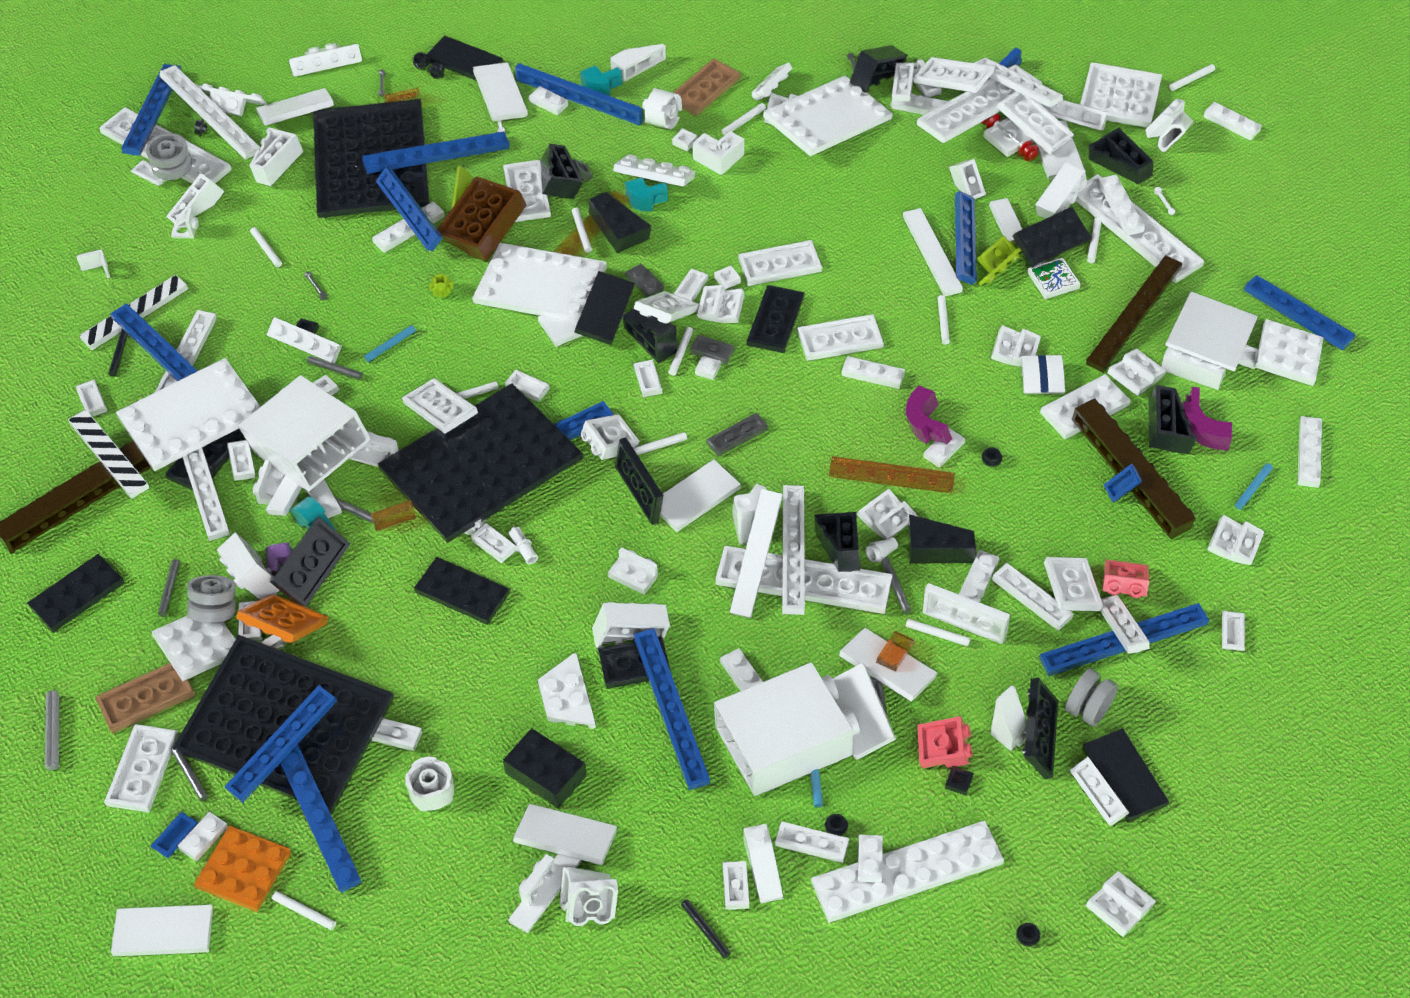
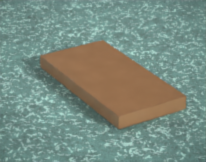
(706, 86)
(143, 697)

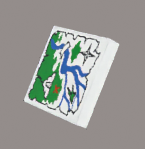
(1053, 278)

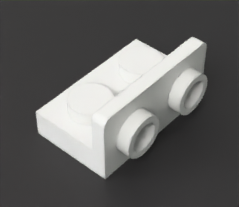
(268, 483)
(634, 571)

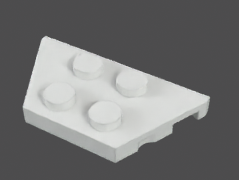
(566, 694)

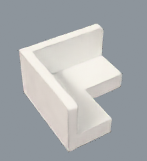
(718, 154)

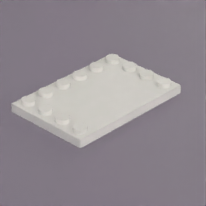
(827, 115)
(537, 282)
(188, 414)

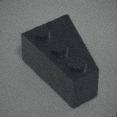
(876, 65)
(1121, 156)
(654, 336)
(1167, 422)
(840, 539)
(939, 542)

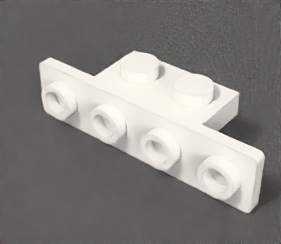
(325, 58)
(231, 102)
(376, 450)
(540, 889)

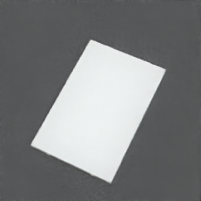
(1212, 331)

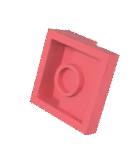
(1126, 578)
(944, 743)

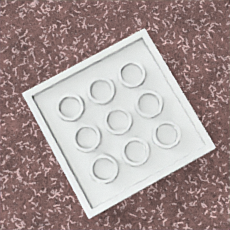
(1123, 93)

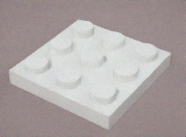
(1289, 352)
(194, 645)

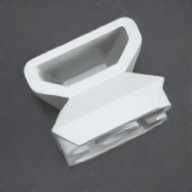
(1170, 125)
(744, 512)
(588, 896)

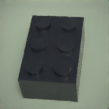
(544, 768)

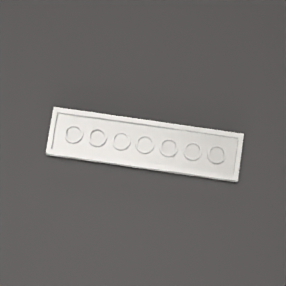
(967, 109)
(202, 161)
(1152, 243)
(823, 582)
(909, 871)

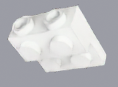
(605, 433)

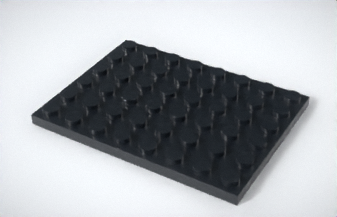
(354, 131)
(480, 463)
(258, 693)

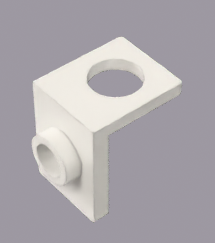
(191, 224)
(93, 260)

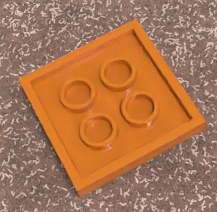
(282, 618)
(242, 868)

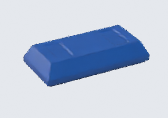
(1122, 483)
(174, 834)

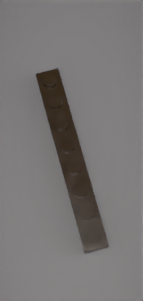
(1133, 314)

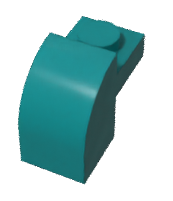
(601, 82)
(645, 197)
(307, 511)

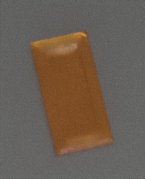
(402, 95)
(393, 515)
(895, 651)

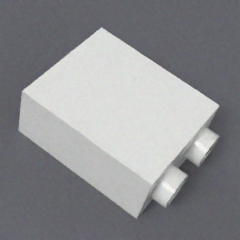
(304, 432)
(785, 728)

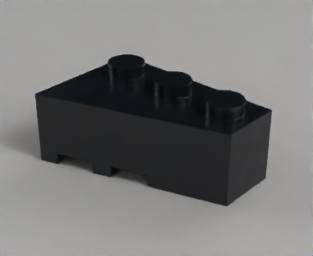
(559, 173)
(618, 222)

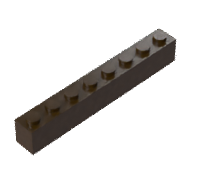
(1119, 453)
(64, 501)

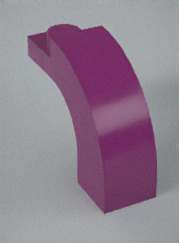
(918, 409)
(1208, 432)

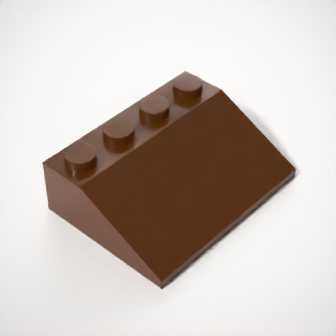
(482, 217)

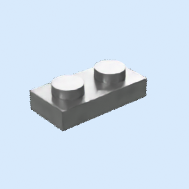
(644, 281)
(712, 348)

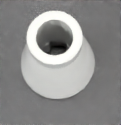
(880, 549)

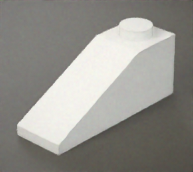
(637, 60)
(199, 196)
(1009, 720)
(762, 863)

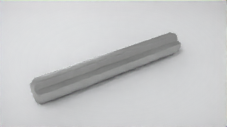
(52, 731)

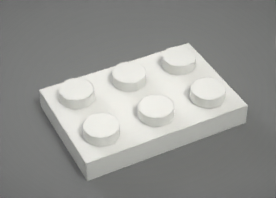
(1073, 584)

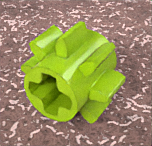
(441, 285)

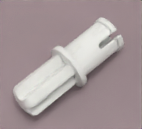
(523, 545)

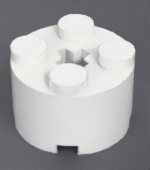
(662, 108)
(430, 784)

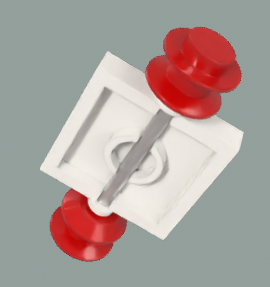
(1009, 137)

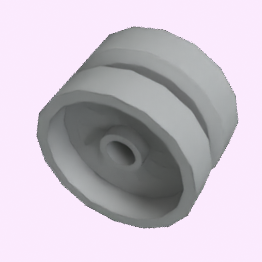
(169, 156)
(211, 598)
(1091, 697)

